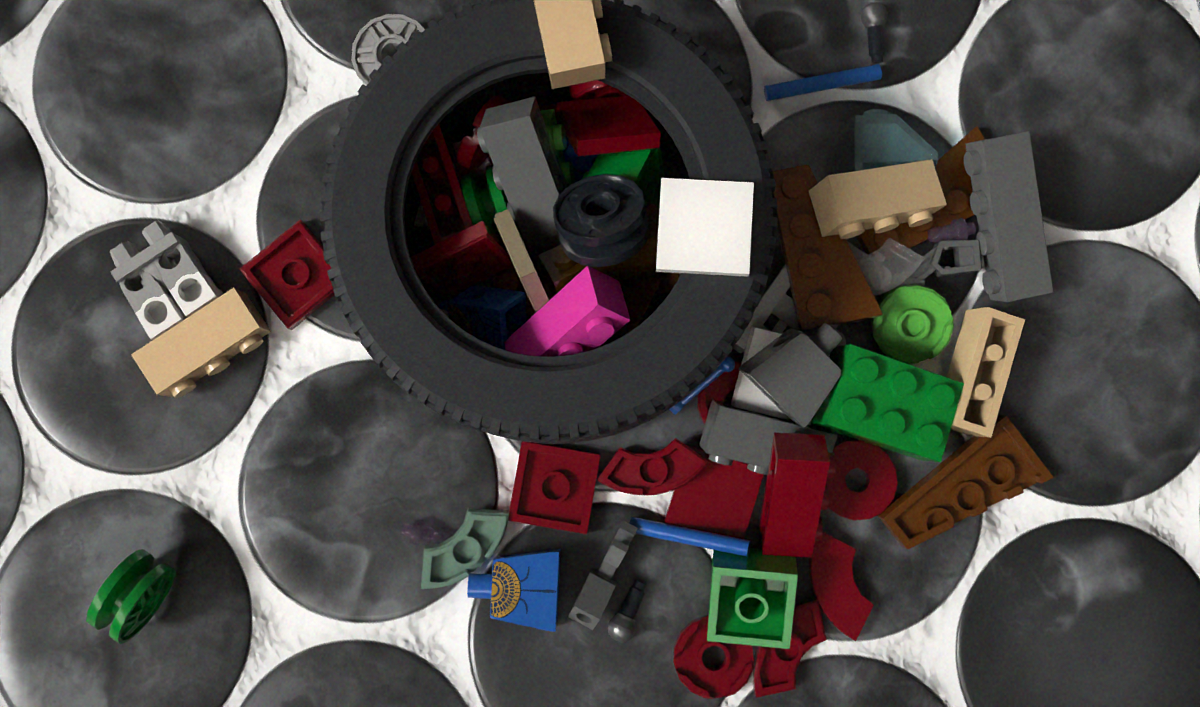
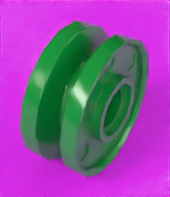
(484, 202)
(130, 596)

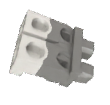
(163, 280)

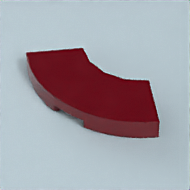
(653, 472)
(835, 586)
(777, 667)

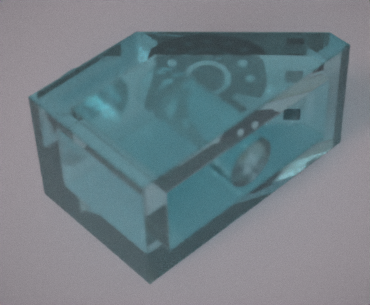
(888, 141)

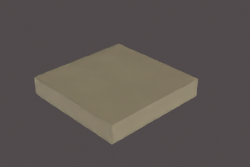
(521, 259)

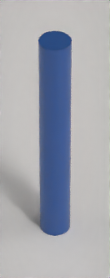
(822, 82)
(691, 536)

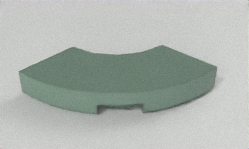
(465, 550)

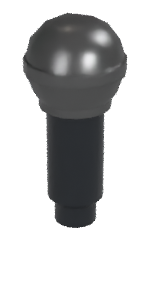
(874, 18)
(622, 625)

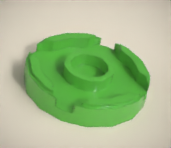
(913, 324)

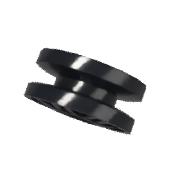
(601, 220)

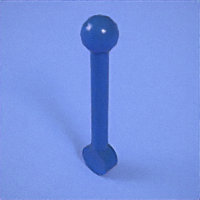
(726, 366)

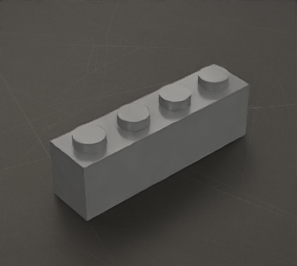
(525, 170)
(1008, 217)

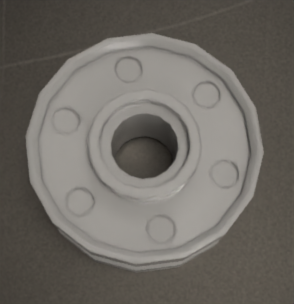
(378, 40)

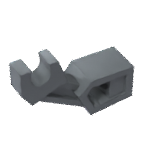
(966, 260)
(599, 585)

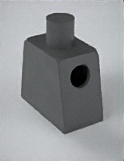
(796, 371)

